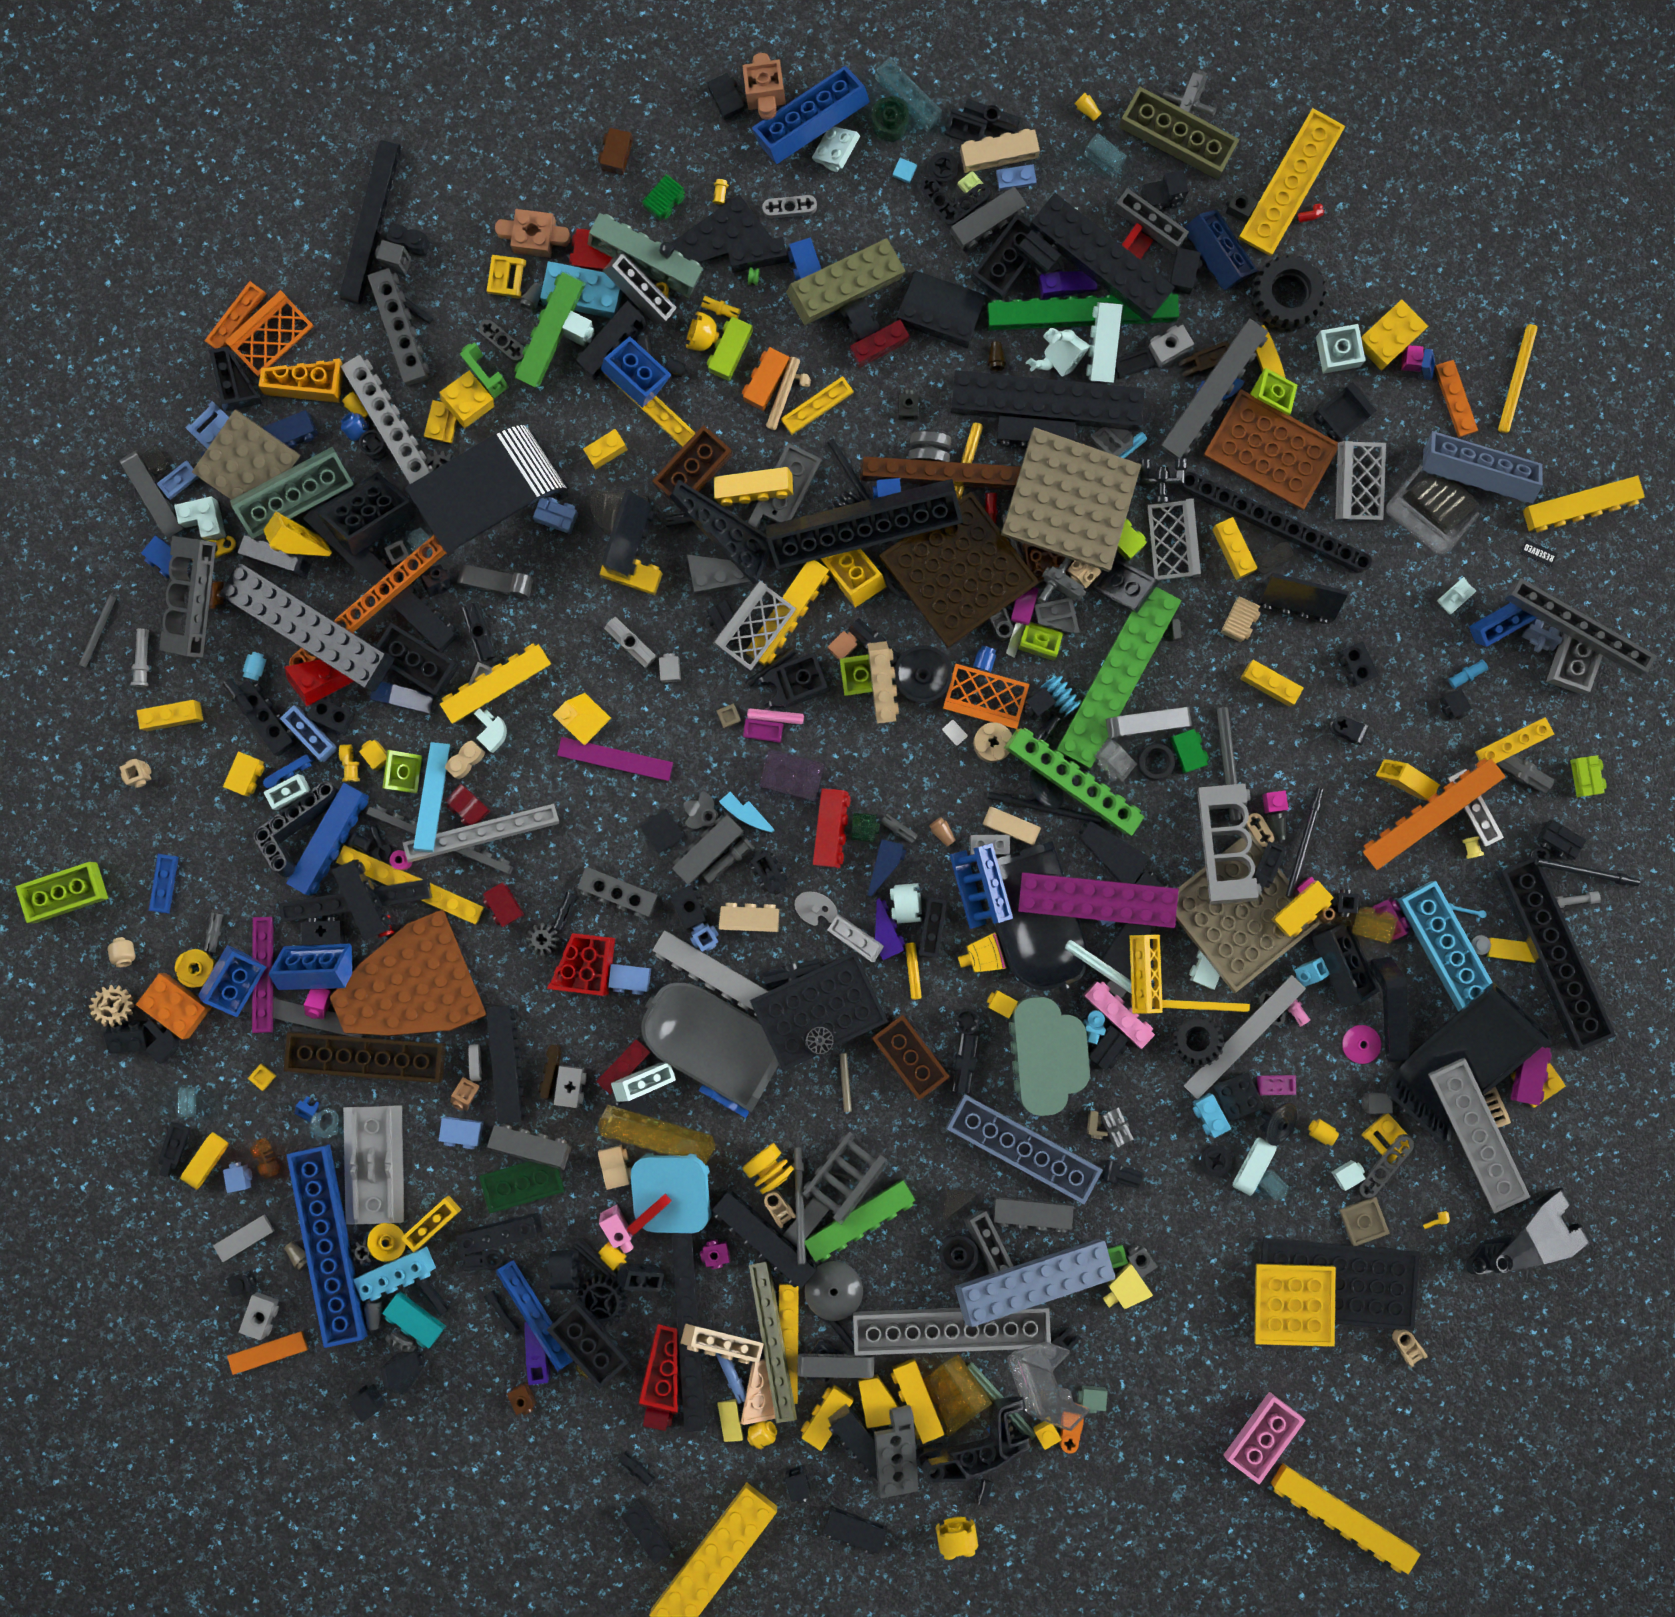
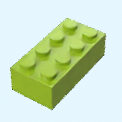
(61, 892)

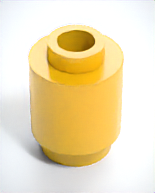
(1323, 1132)
(612, 1256)

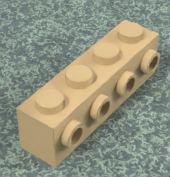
(1000, 150)
(882, 682)
(722, 1343)

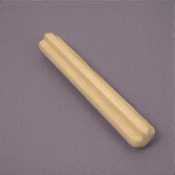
(783, 393)

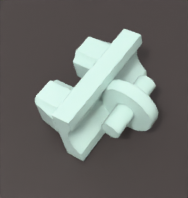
(1456, 595)

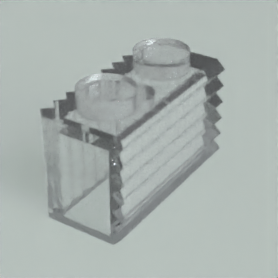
(1115, 760)

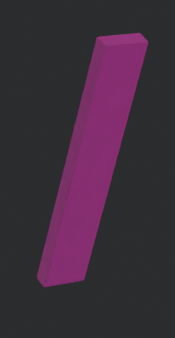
(615, 759)
(263, 992)

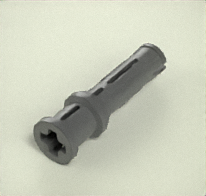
(735, 854)

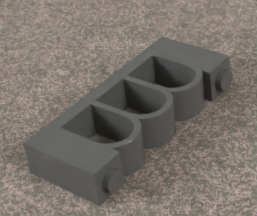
(193, 640)

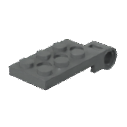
(903, 1426)

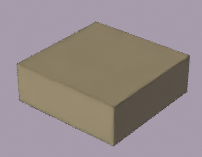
(728, 716)

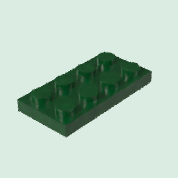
(520, 1185)

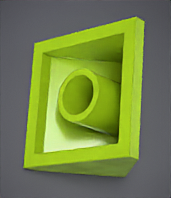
(1275, 391)
(1040, 641)
(856, 675)
(402, 772)

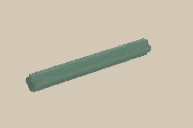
(994, 1394)

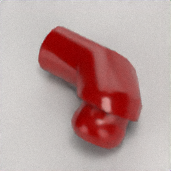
(1311, 215)

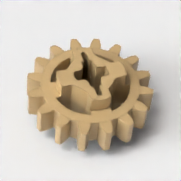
(120, 1002)

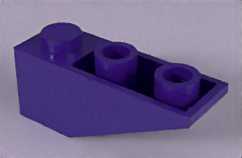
(885, 932)
(536, 1359)

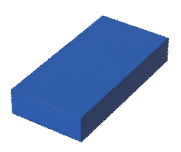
(1428, 364)

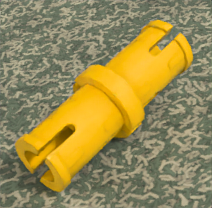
(720, 308)

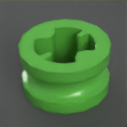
(753, 276)

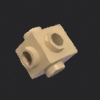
(1083, 573)
(130, 770)

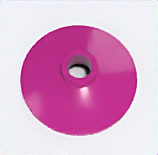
(1353, 1039)

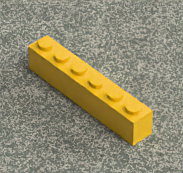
(1583, 503)
(798, 595)
(494, 684)

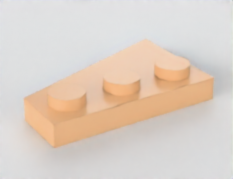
(758, 1399)

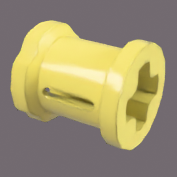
(1473, 847)

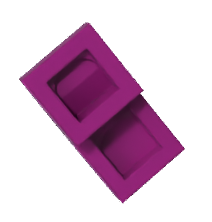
(1024, 607)

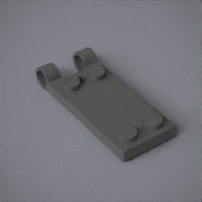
(803, 469)

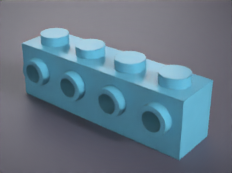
(394, 1274)

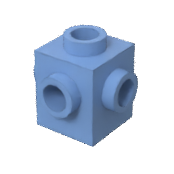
(707, 943)

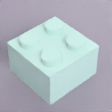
(1340, 348)

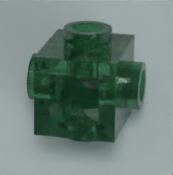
(864, 827)

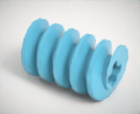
(1061, 695)

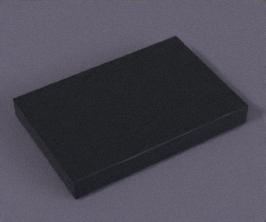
(1125, 585)

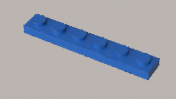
(533, 1313)

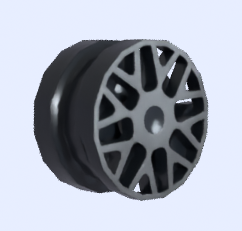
(819, 1041)

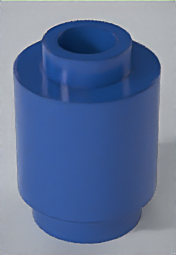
(985, 659)

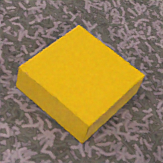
(262, 1077)

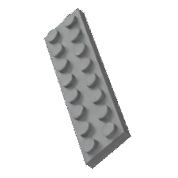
(1479, 1135)

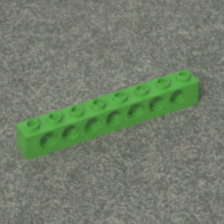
(1132, 816)

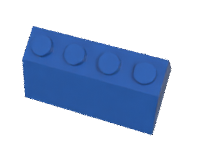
(312, 967)

